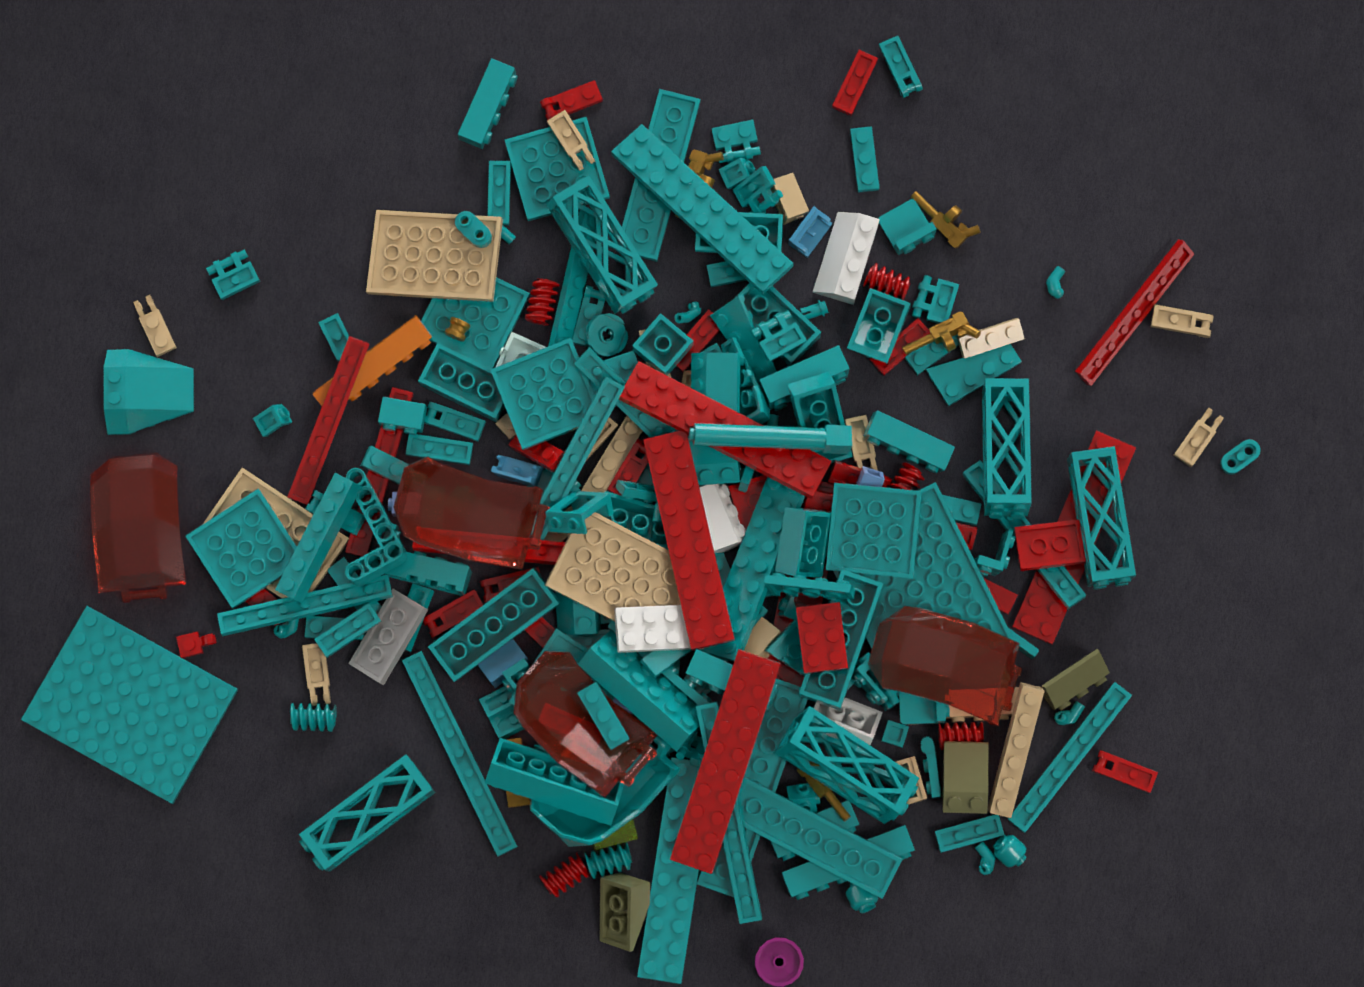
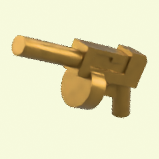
(702, 160)
(945, 222)
(944, 332)
(822, 790)

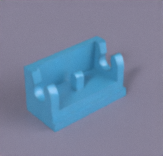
(810, 232)
(517, 471)
(501, 661)

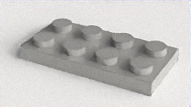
(387, 640)

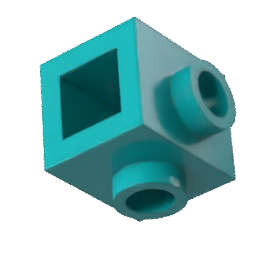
(804, 796)

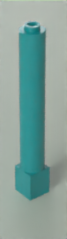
(831, 439)

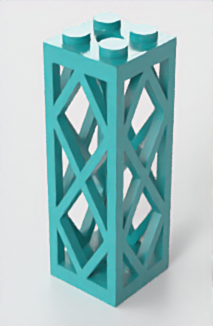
(616, 297)
(1010, 502)
(1101, 578)
(857, 753)
(328, 822)

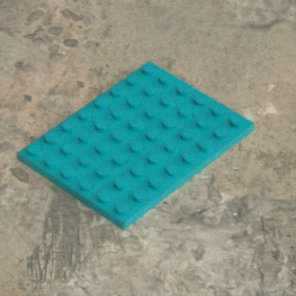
(944, 575)
(129, 704)

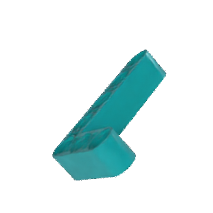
(378, 528)

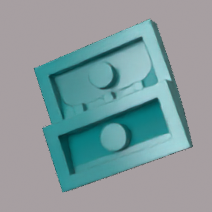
(501, 713)

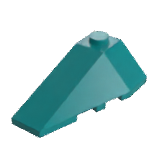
(752, 399)

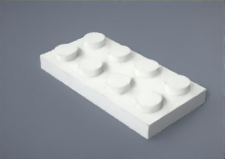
(651, 629)

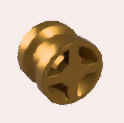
(457, 329)

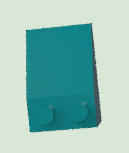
(879, 325)

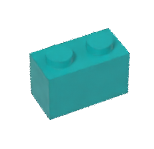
(402, 415)

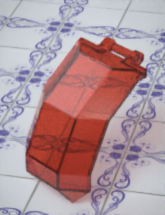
(469, 514)
(136, 526)
(946, 661)
(558, 720)

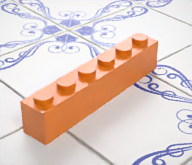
(384, 357)

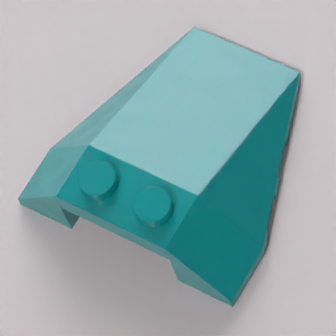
(144, 391)

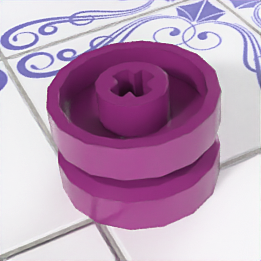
(774, 974)

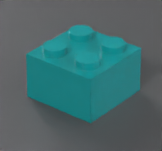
(662, 345)

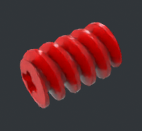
(887, 281)
(541, 301)
(908, 478)
(961, 734)
(565, 876)

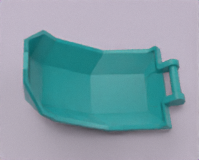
(647, 784)

